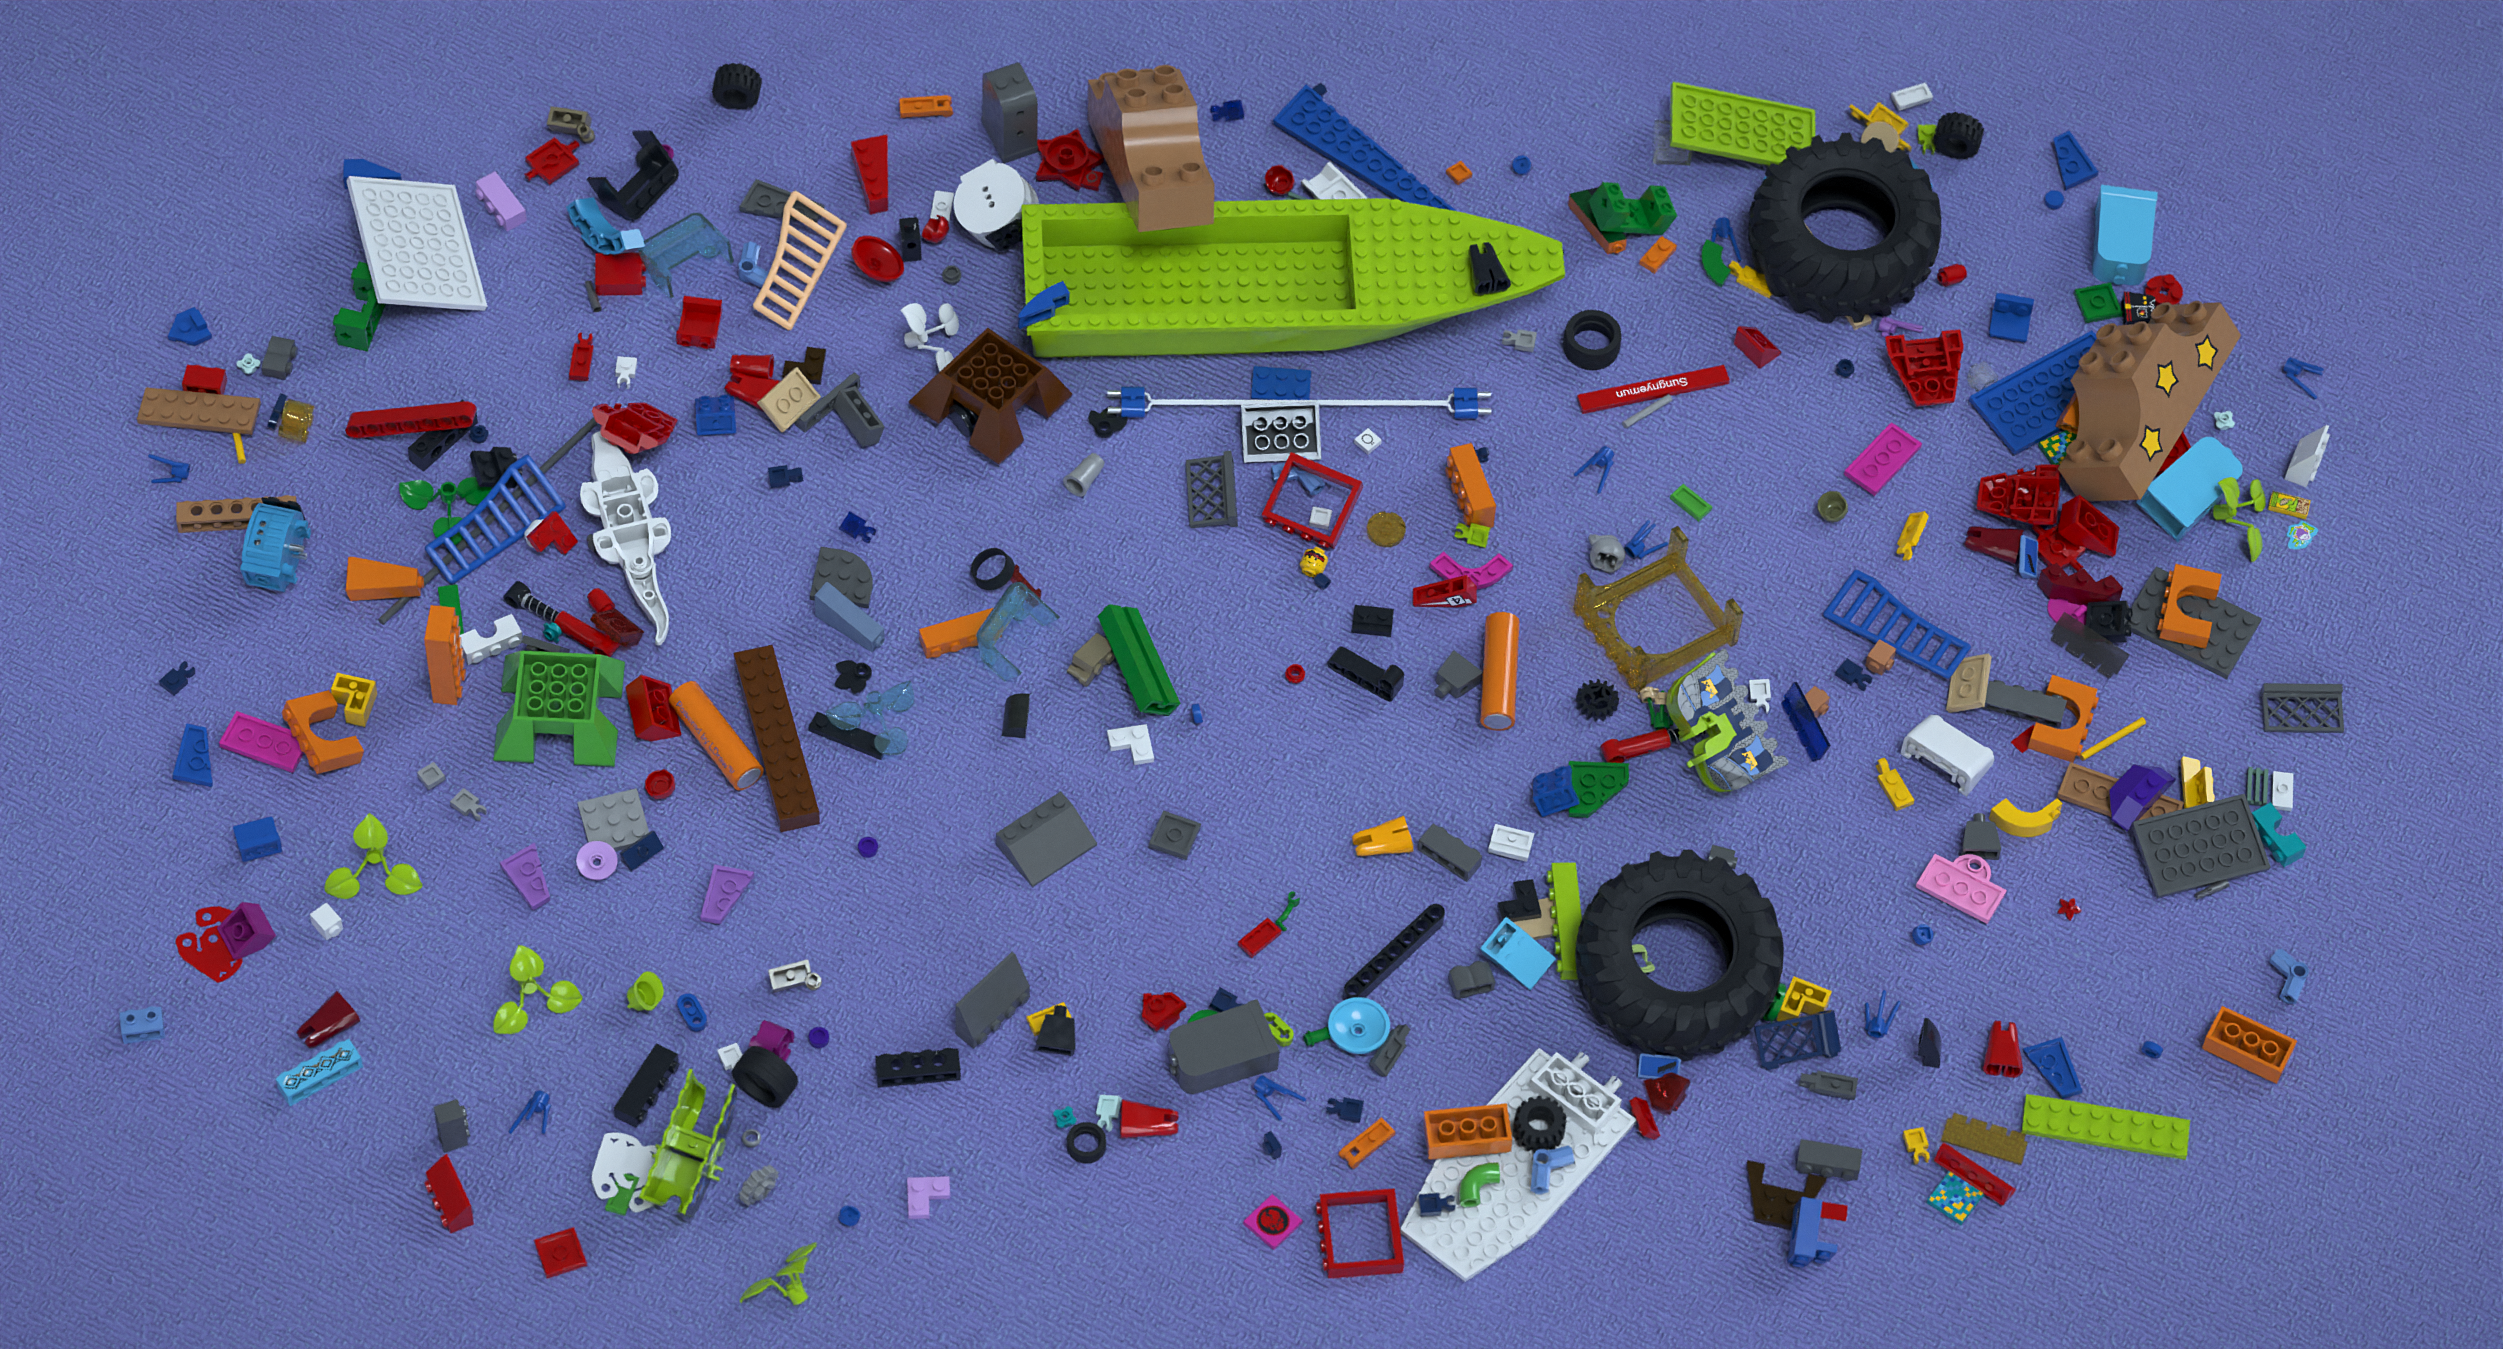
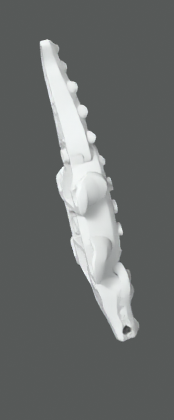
(629, 530)

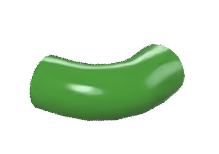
(1473, 1181)

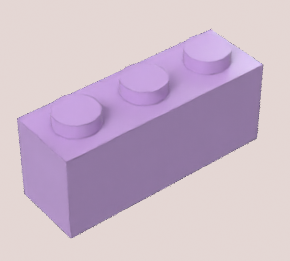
(500, 201)

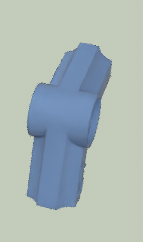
(749, 262)
(1311, 482)
(2288, 967)
(1554, 1159)

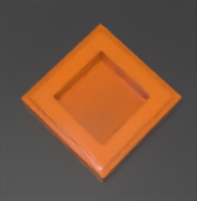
(1459, 173)

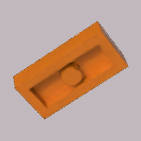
(1658, 254)

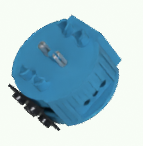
(274, 544)

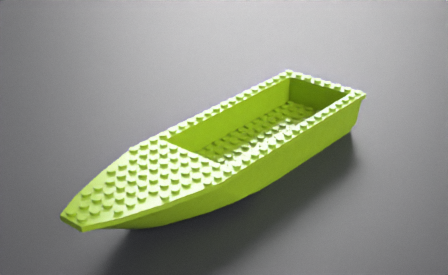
(1264, 275)

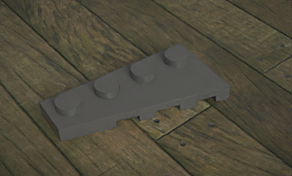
(770, 201)

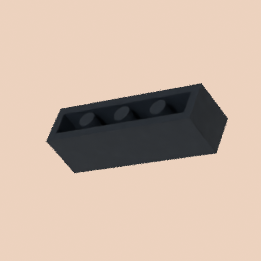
(646, 1086)

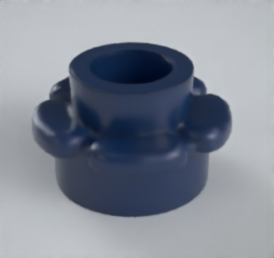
(1845, 364)
(479, 438)

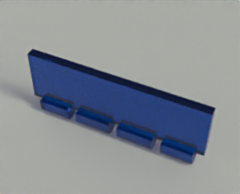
(1805, 722)

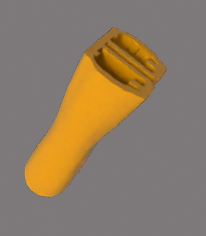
(1384, 839)

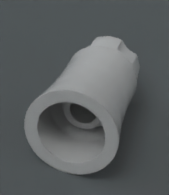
(1083, 475)

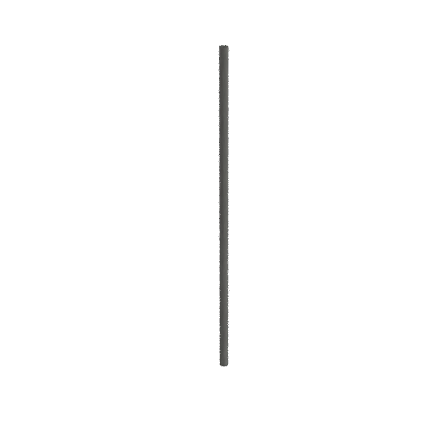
(491, 518)

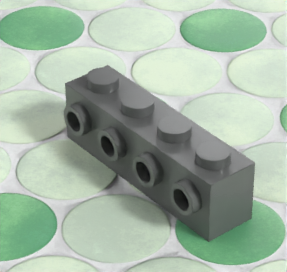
(2025, 704)

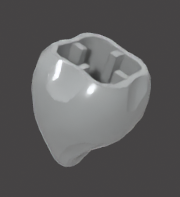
(1606, 552)

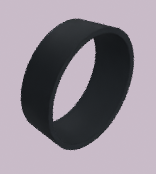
(999, 580)

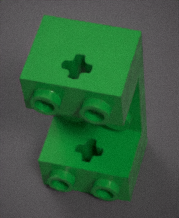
(1646, 215)
(358, 328)

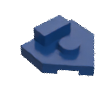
(190, 328)

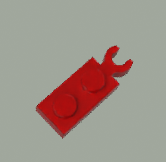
(581, 359)

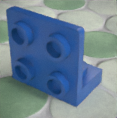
(2011, 317)
(715, 415)
(1554, 791)
(257, 839)

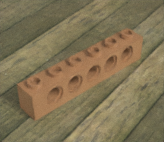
(226, 520)

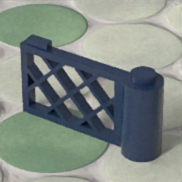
(1825, 1038)

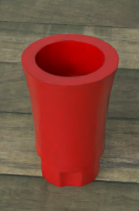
(753, 365)

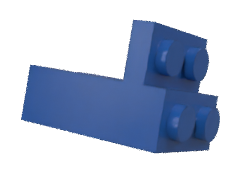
(1804, 1235)

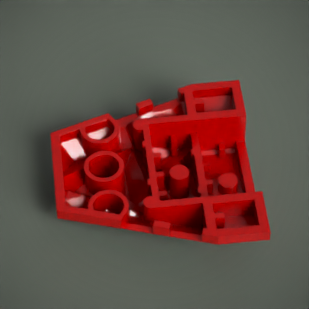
(1928, 366)
(635, 426)
(2023, 496)

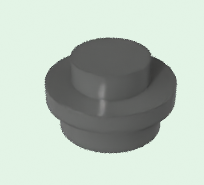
(951, 274)

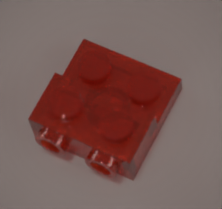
(618, 627)

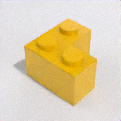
(357, 695)
(1803, 997)

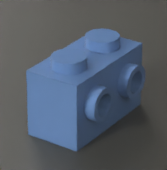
(142, 1025)

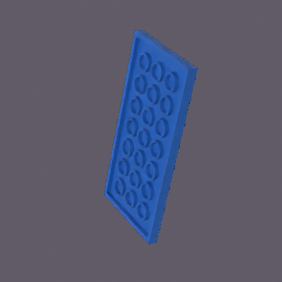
(2031, 400)

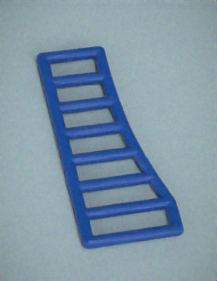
(488, 502)
(1900, 609)

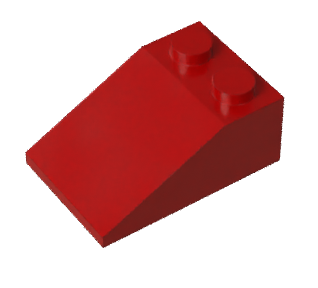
(2088, 527)

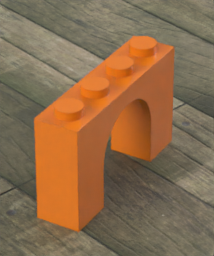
(2175, 624)
(2066, 742)
(321, 753)

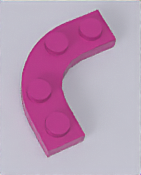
(1481, 577)

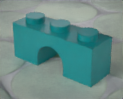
(2284, 848)

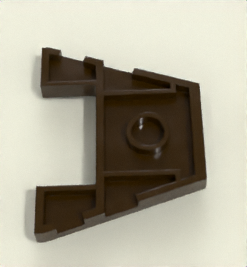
(1776, 1204)

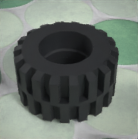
(736, 86)
(1958, 135)
(1543, 1110)

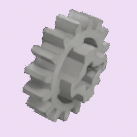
(758, 1185)

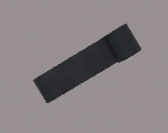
(1366, 674)

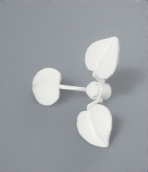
(918, 336)

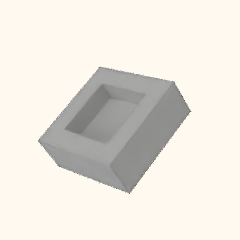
(431, 776)

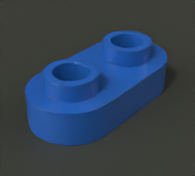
(692, 1014)

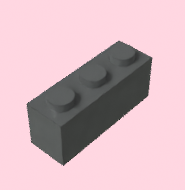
(858, 416)
(1450, 852)
(451, 1125)
(1829, 1160)

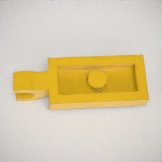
(1750, 278)
(1911, 533)
(1893, 786)

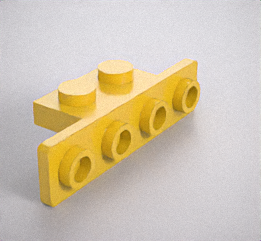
(1883, 114)
(2196, 783)

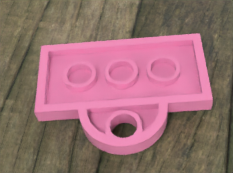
(1963, 886)

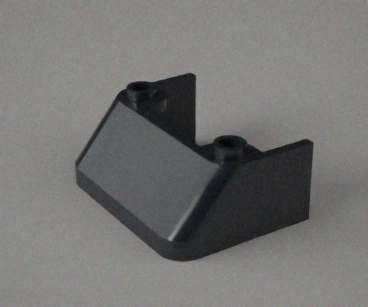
(646, 186)

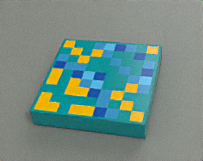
(1955, 1198)

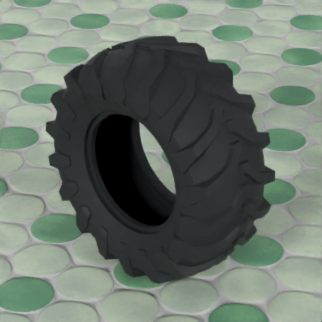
(1853, 177)
(1694, 892)

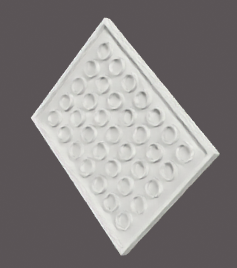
(416, 243)

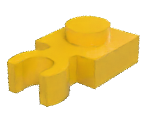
(1916, 1142)

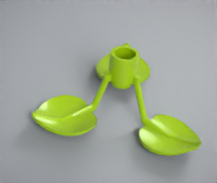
(2227, 511)
(372, 835)
(523, 968)
(794, 1287)

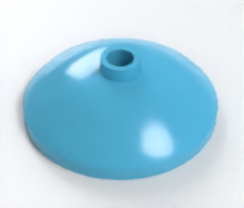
(1362, 1016)

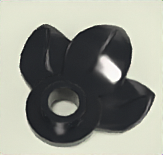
(1106, 421)
(850, 675)

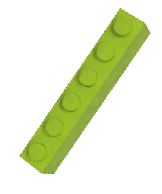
(1567, 915)

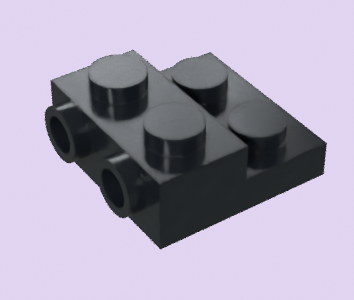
(492, 464)
(2110, 619)

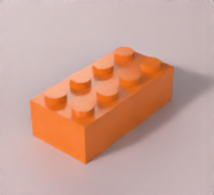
(1470, 486)
(2249, 1044)
(1467, 1131)

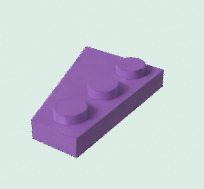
(527, 876)
(723, 892)

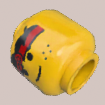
(1313, 562)

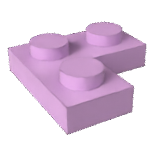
(925, 1189)

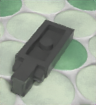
(1390, 1051)
(1830, 1084)

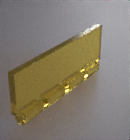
(1987, 1142)

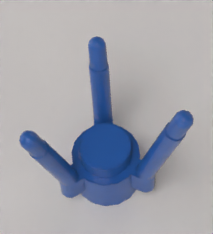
(1723, 229)
(2294, 367)
(1602, 458)
(179, 469)
(1636, 547)
(1877, 1027)
(1266, 1087)
(536, 1103)

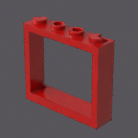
(1326, 473)
(1360, 1268)

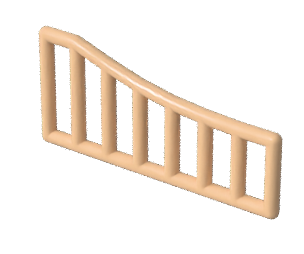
(778, 261)

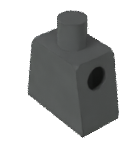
(1457, 676)
(1981, 838)

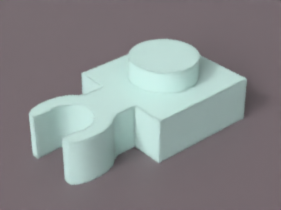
(1108, 1108)

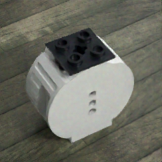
(991, 203)

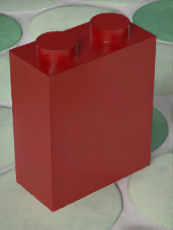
(619, 274)

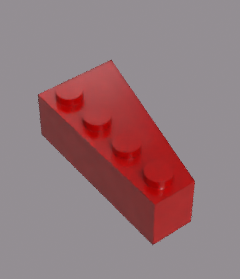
(871, 166)

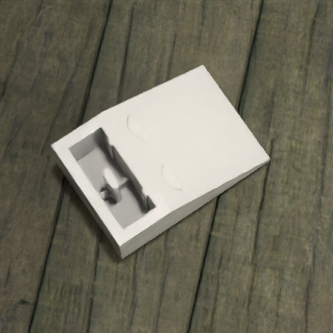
(2307, 457)

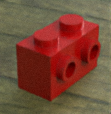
(204, 379)

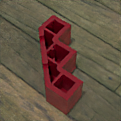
(2078, 587)

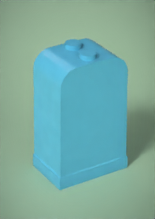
(2123, 234)
(2190, 487)

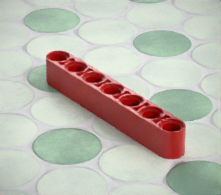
(411, 419)

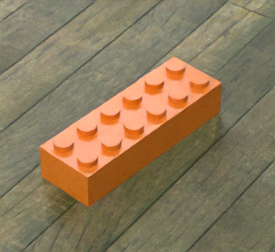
(444, 655)

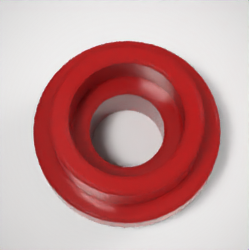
(1295, 669)

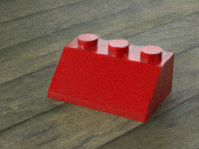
(651, 710)
(448, 1195)

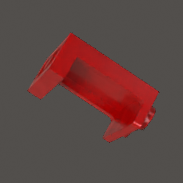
(699, 322)

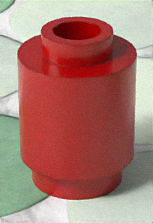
(1951, 274)
(600, 600)

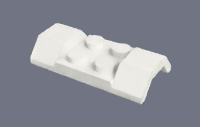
(1332, 185)

